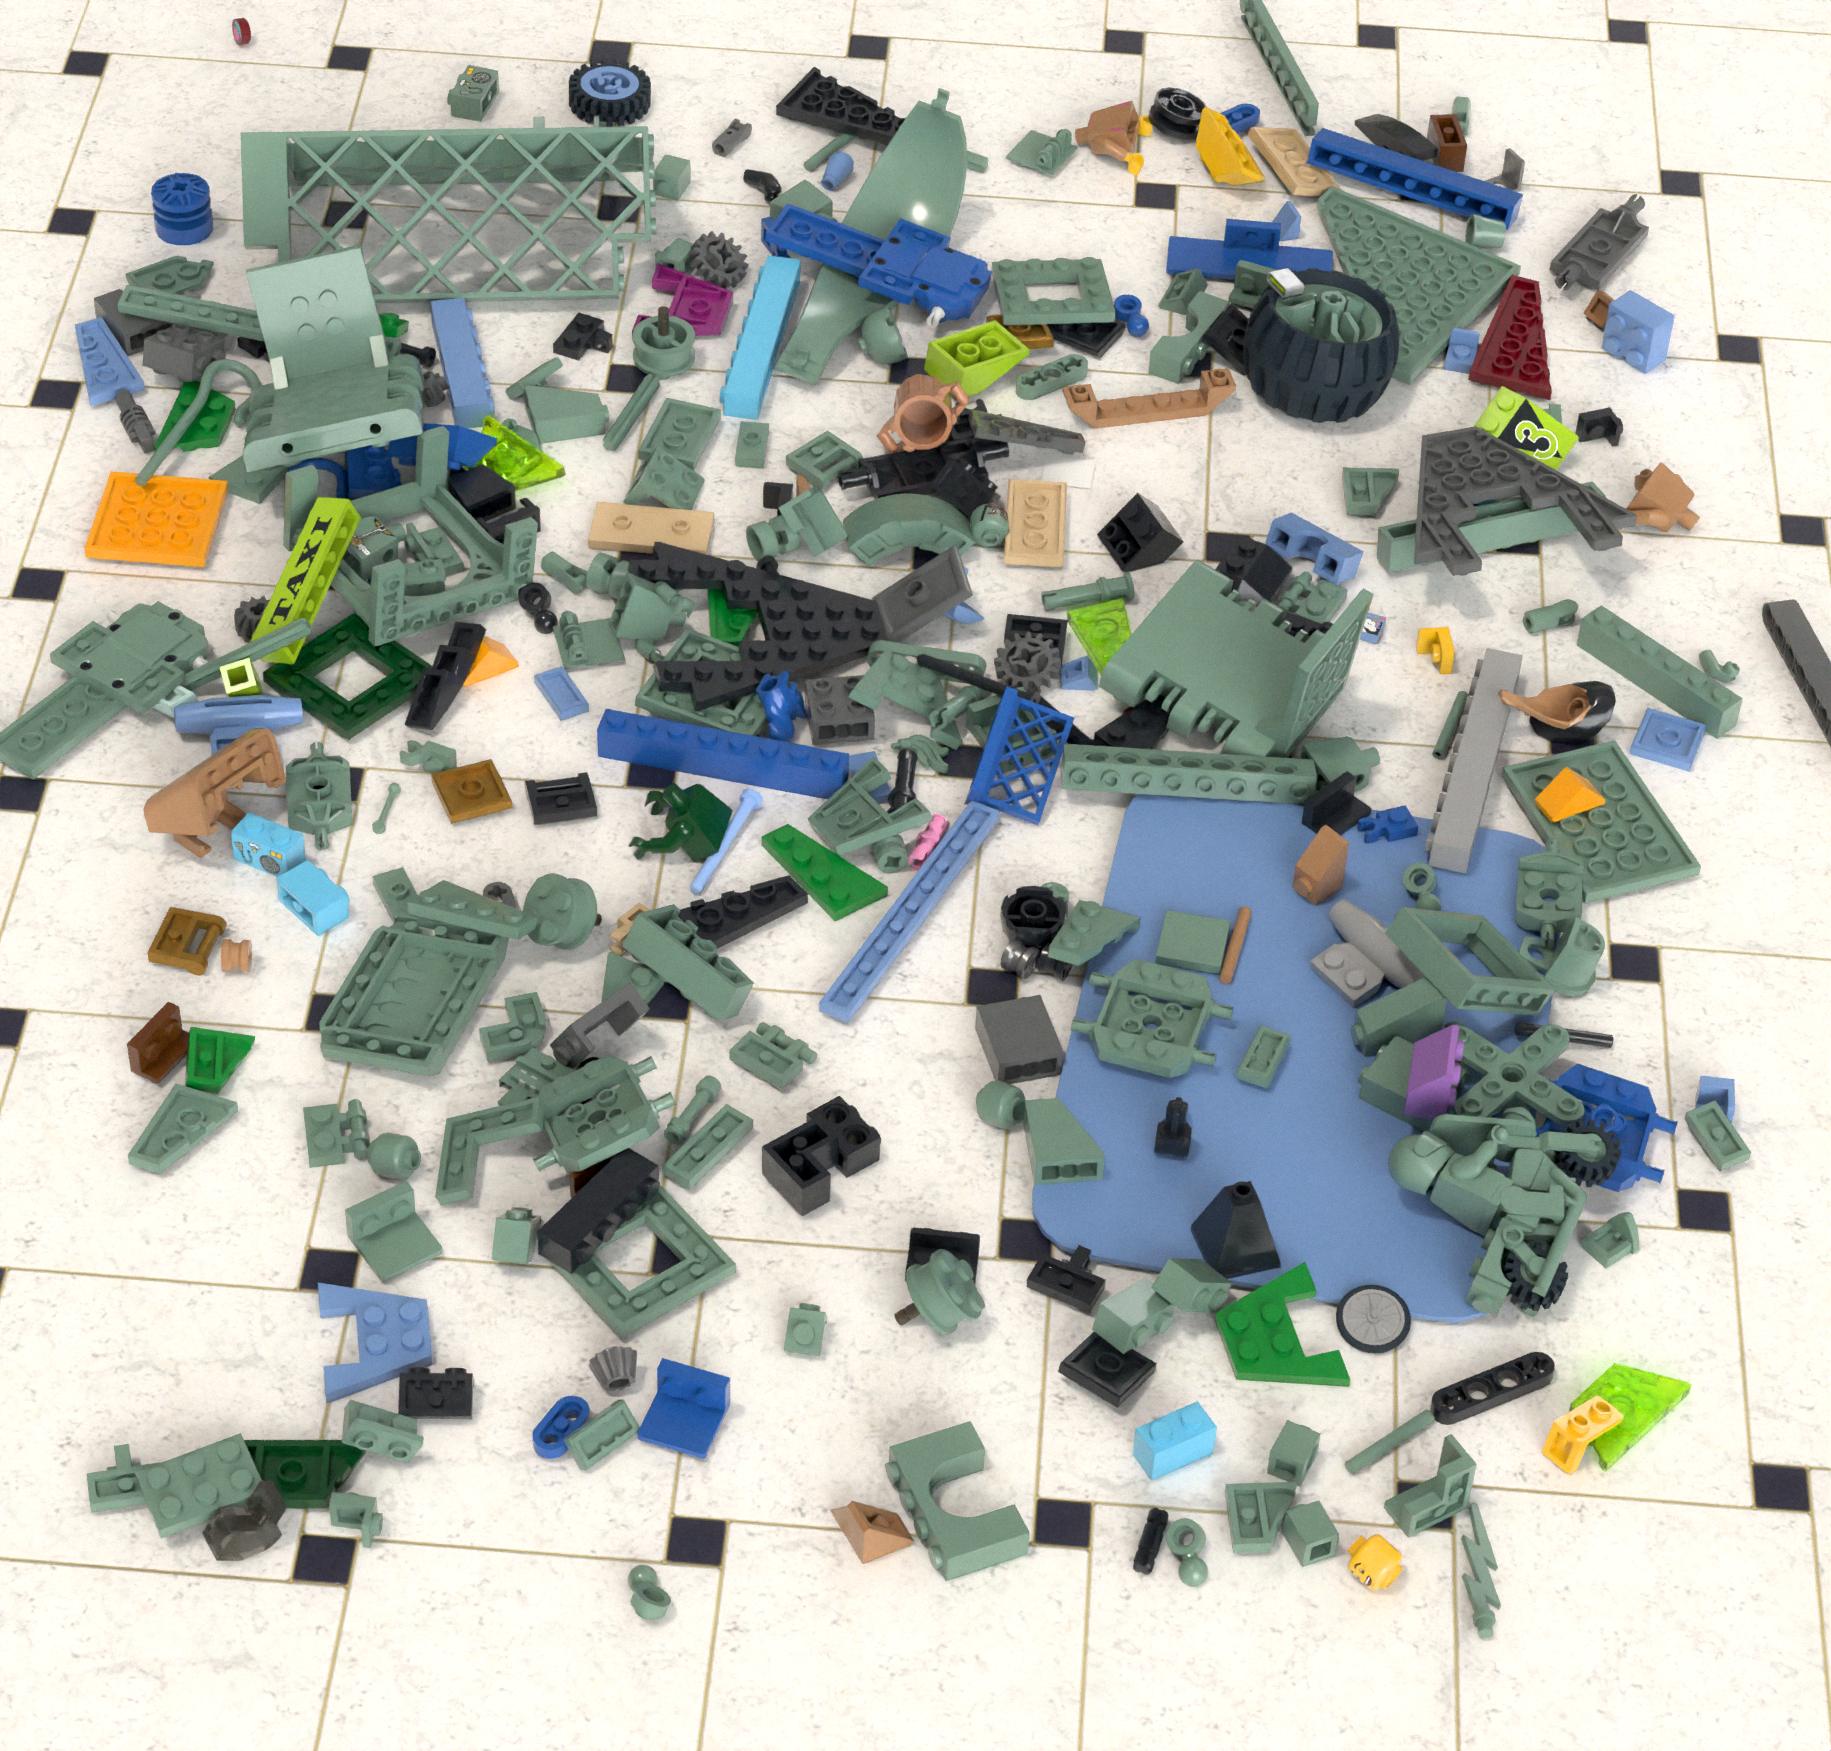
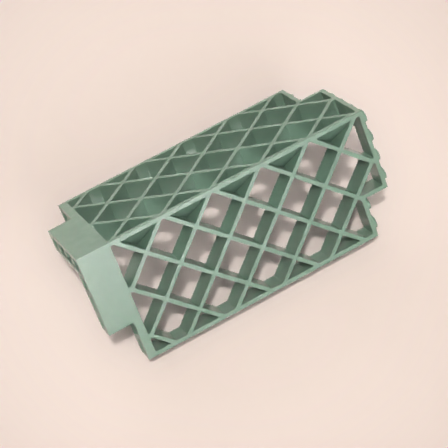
(452, 158)

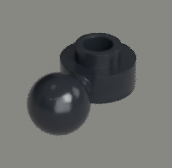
(544, 618)

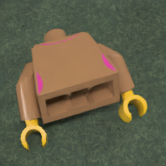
(1115, 133)

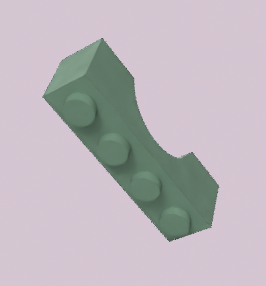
(1176, 355)

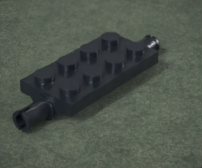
(915, 470)

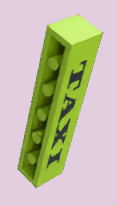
(309, 572)

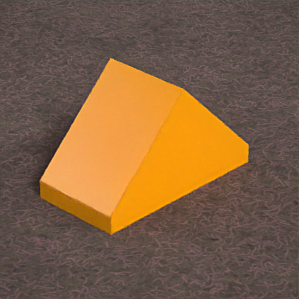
(490, 661)
(1568, 796)

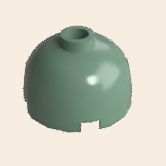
(882, 338)

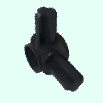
(1174, 1132)

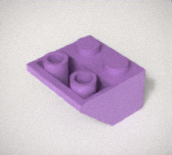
(1433, 1073)

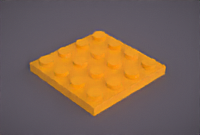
(157, 523)

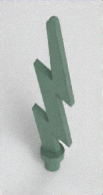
(1481, 1590)

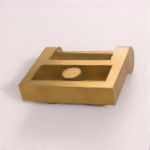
(177, 934)

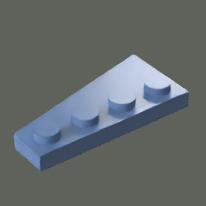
(105, 363)

